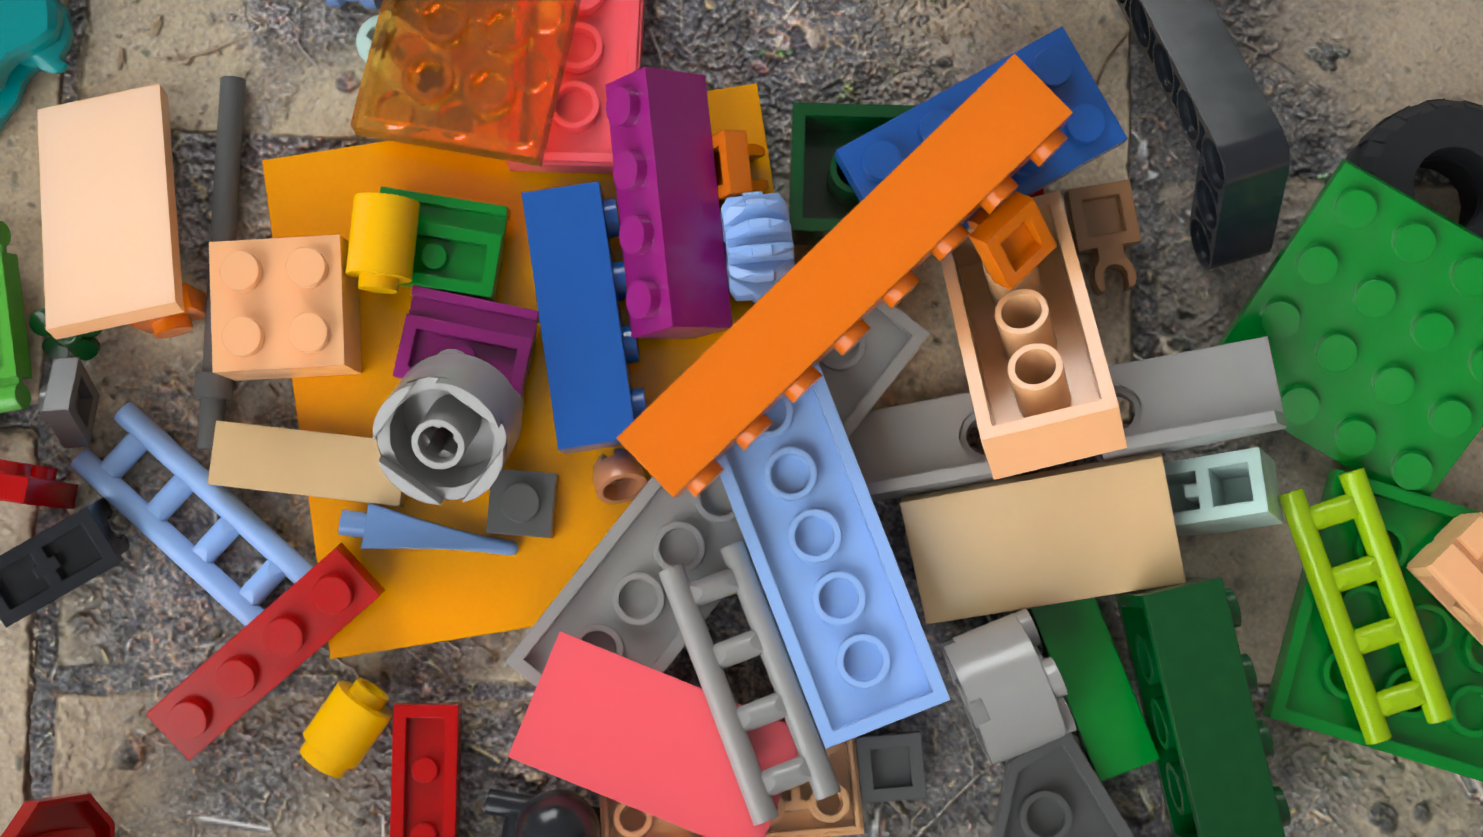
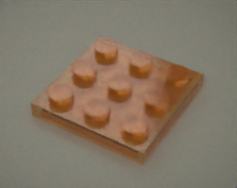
(466, 75)

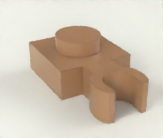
(1103, 224)

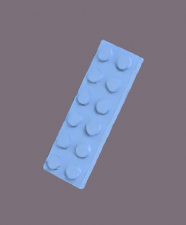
(830, 571)

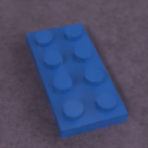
(1056, 62)

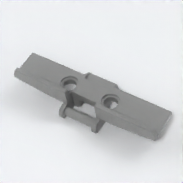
(1176, 400)

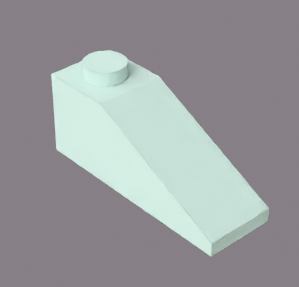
(1224, 492)

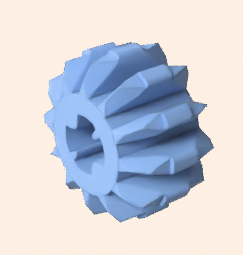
(756, 243)

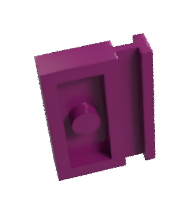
(474, 326)

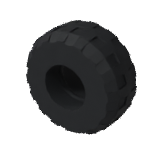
(1435, 137)

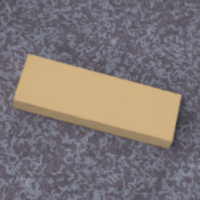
(300, 463)

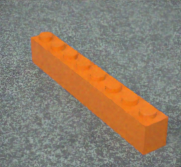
(846, 277)

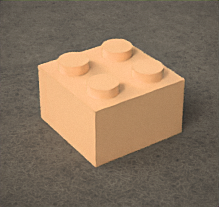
(283, 308)

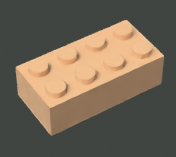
(1034, 357)

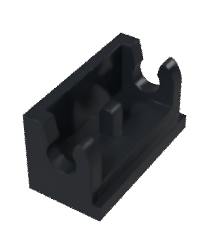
(58, 561)

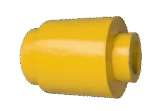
(345, 727)

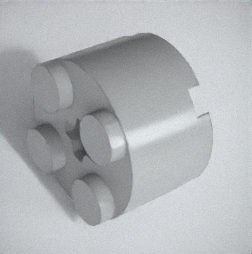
(448, 428)
(1008, 687)

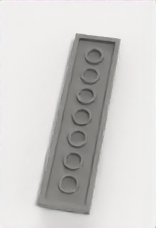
(618, 589)

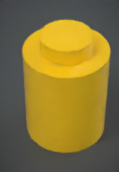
(382, 241)

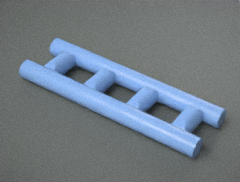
(153, 516)

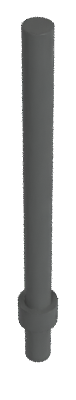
(210, 387)

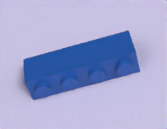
(582, 315)

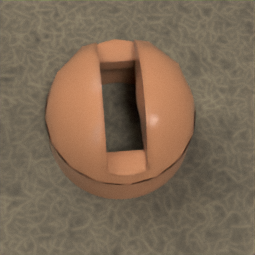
(618, 477)

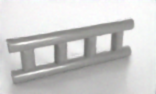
(734, 721)

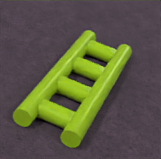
(1351, 644)

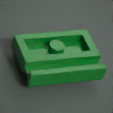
(457, 244)

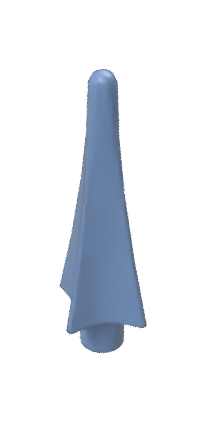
(391, 529)

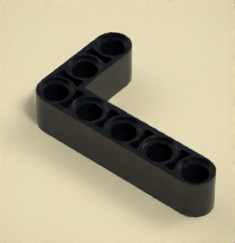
(1226, 122)

